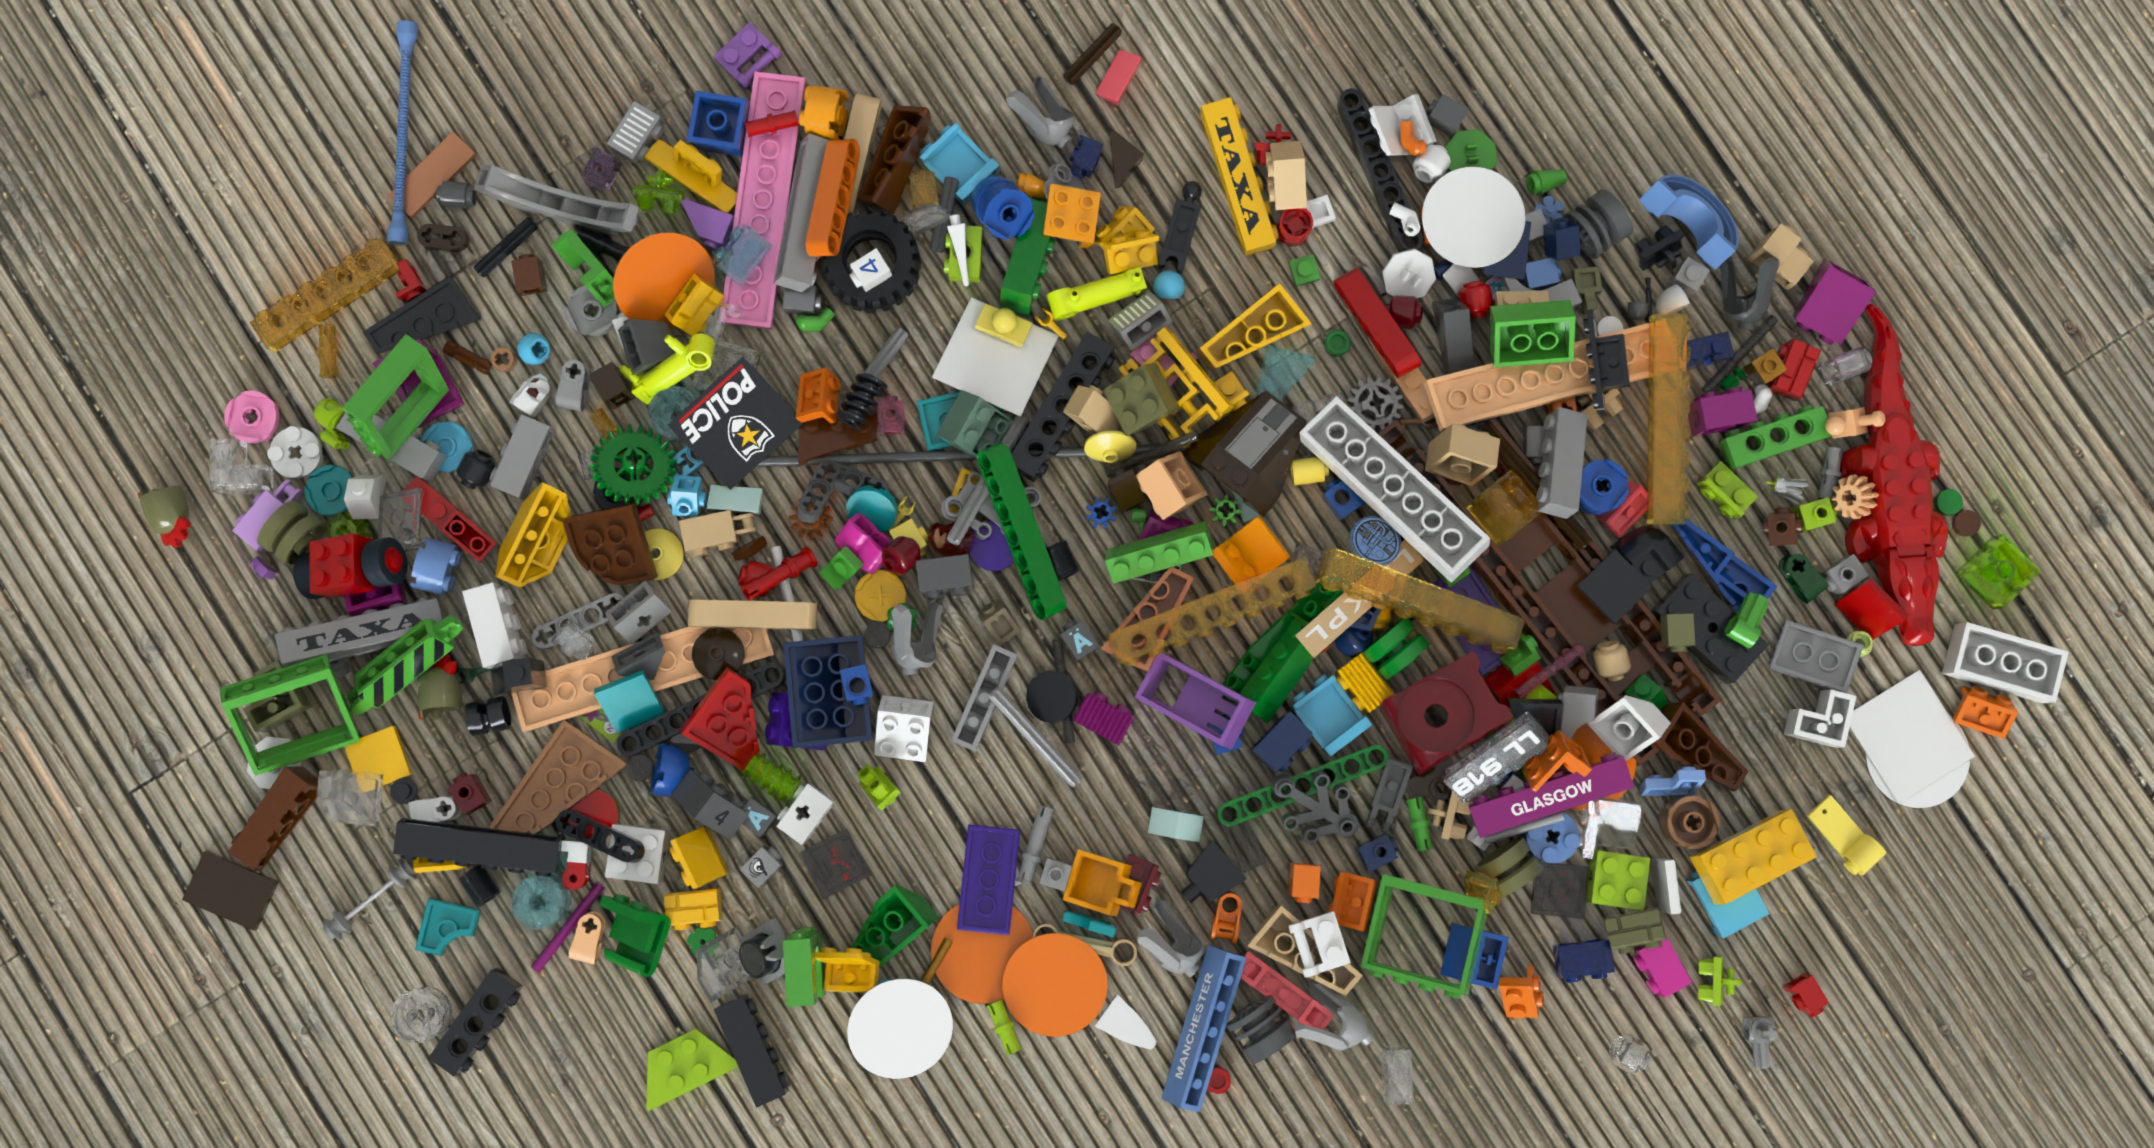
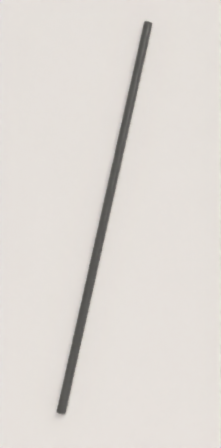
(925, 456)

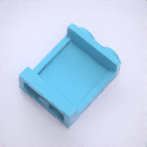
(959, 158)
(1329, 715)
(1730, 916)

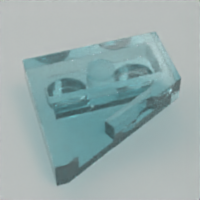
(1282, 371)

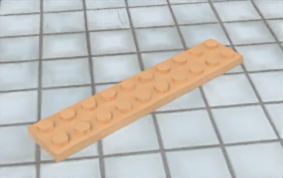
(1498, 391)
(573, 685)

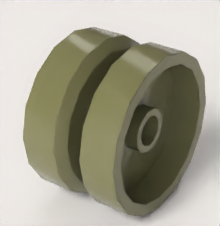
(289, 532)
(1510, 867)

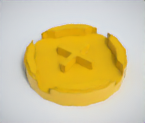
(878, 594)

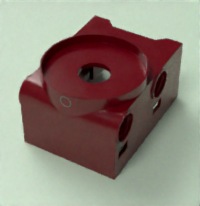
(1469, 706)

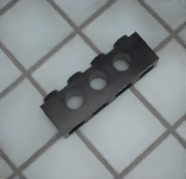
(447, 1052)

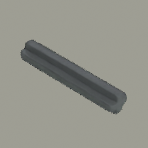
(946, 201)

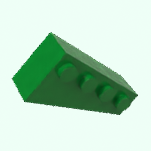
(1027, 265)

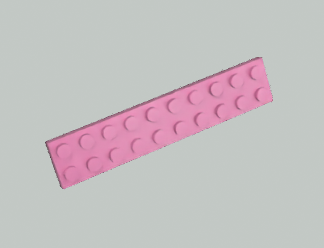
(765, 194)

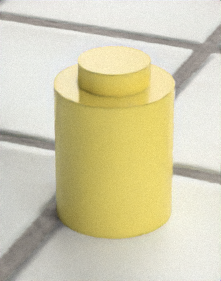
(1308, 471)

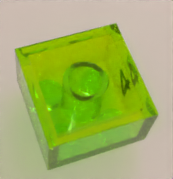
(1998, 571)

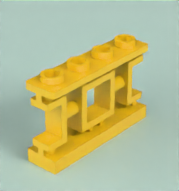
(1190, 375)

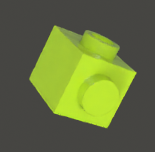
(1816, 514)

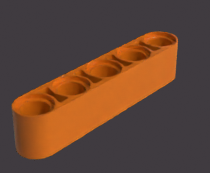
(832, 198)

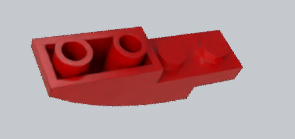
(453, 521)

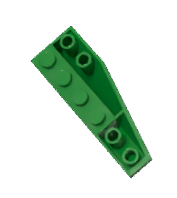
(1277, 657)

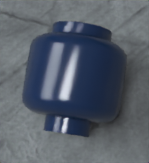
(1354, 641)

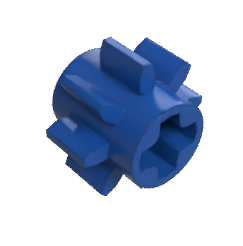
(1098, 505)

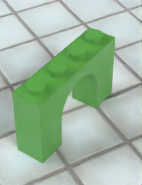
(802, 971)

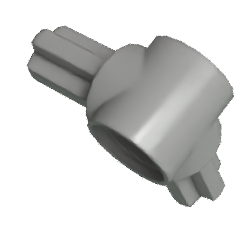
(1760, 1032)

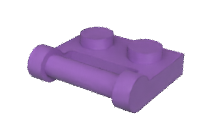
(742, 49)

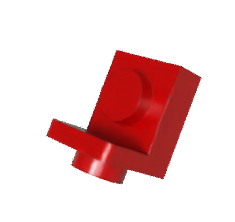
(411, 279)

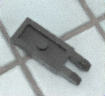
(1389, 792)

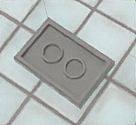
(1816, 657)

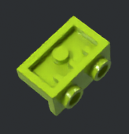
(1727, 491)

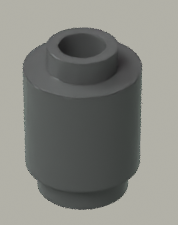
(456, 194)

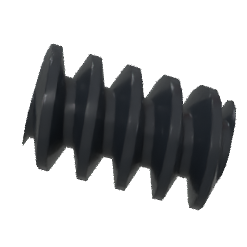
(859, 400)

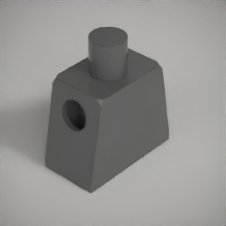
(645, 343)

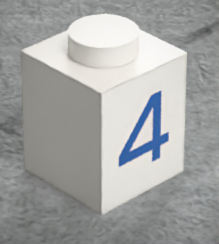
(869, 270)

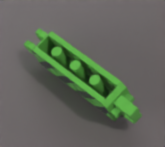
(402, 663)

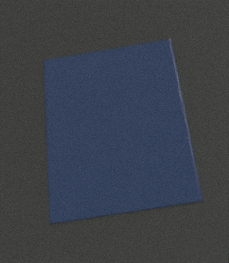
(1515, 263)

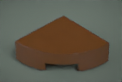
(749, 549)

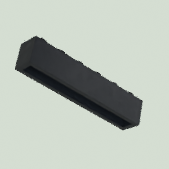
(477, 846)

